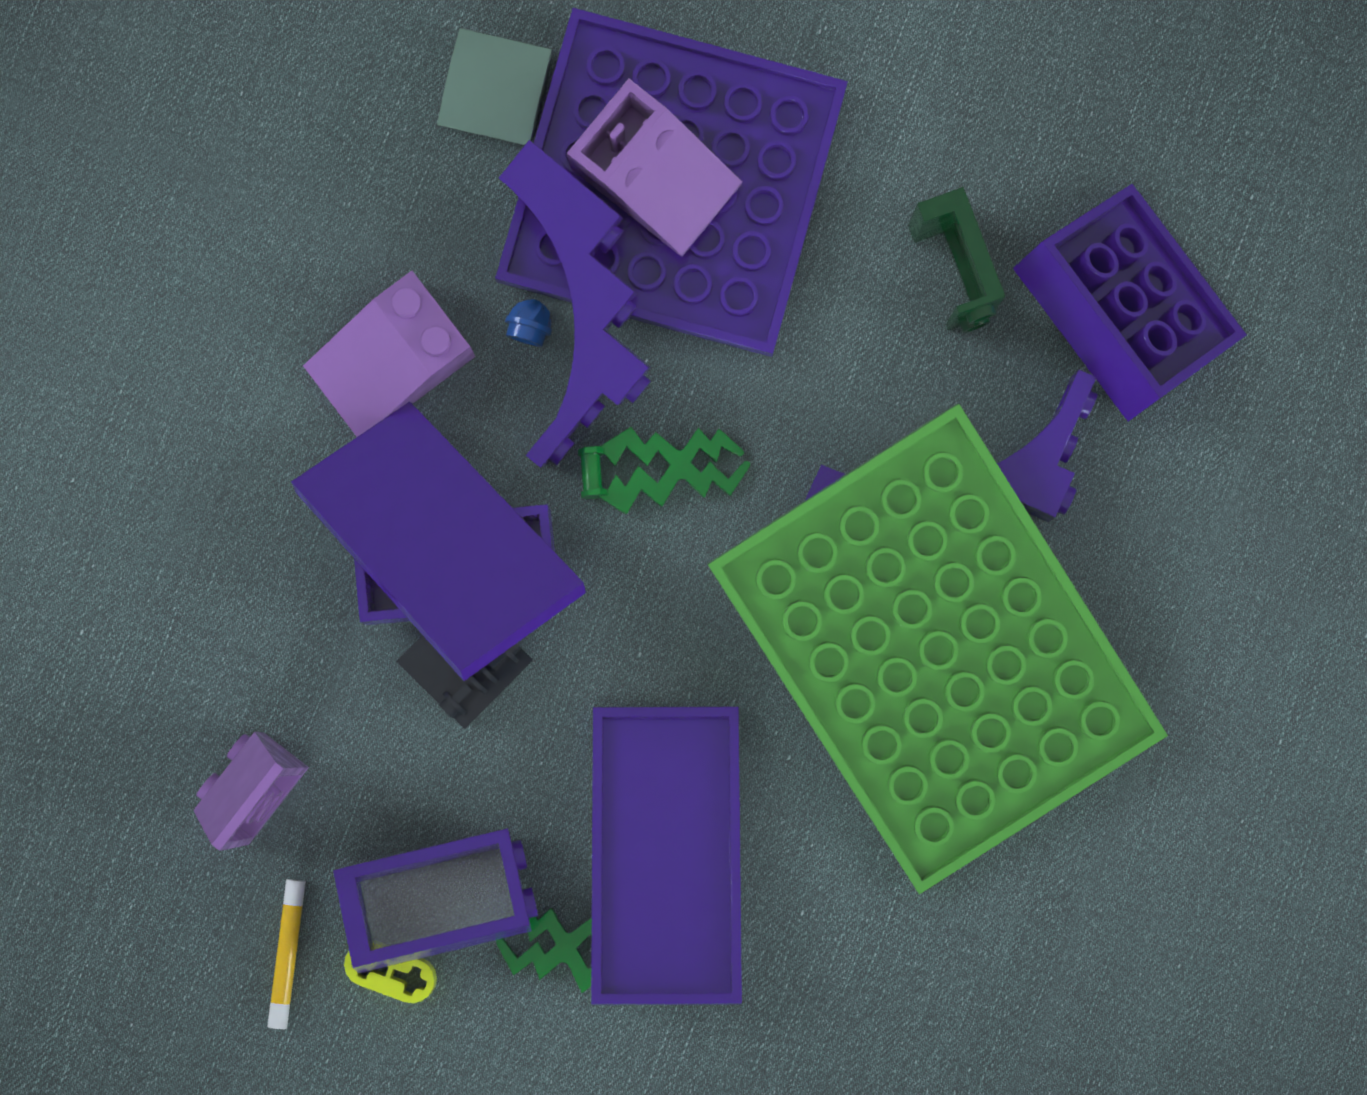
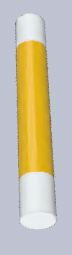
(286, 954)

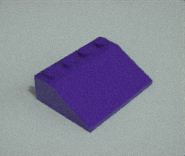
(1129, 301)

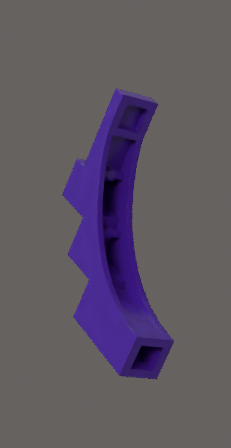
(578, 228)
(1034, 469)

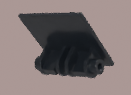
(457, 697)

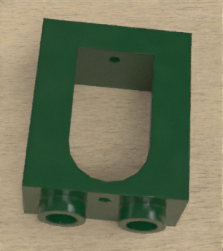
(955, 218)

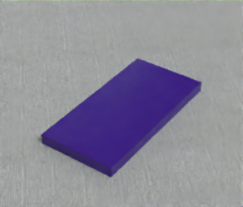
(438, 540)
(666, 856)

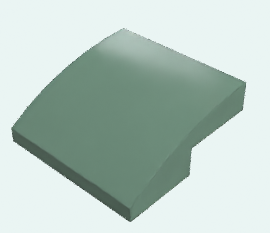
(494, 86)

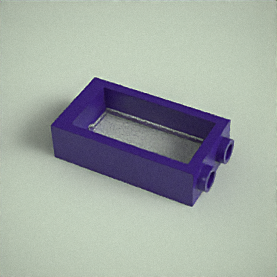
(434, 900)

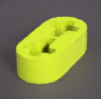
(392, 986)

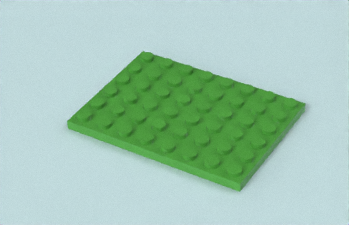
(937, 648)

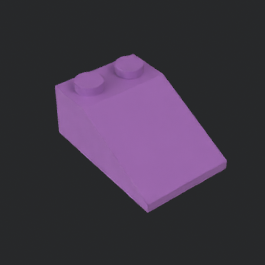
(388, 355)
(247, 791)

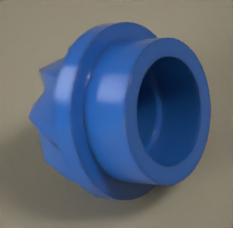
(529, 323)

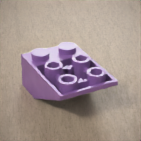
(653, 168)

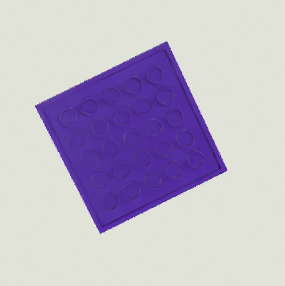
(754, 115)

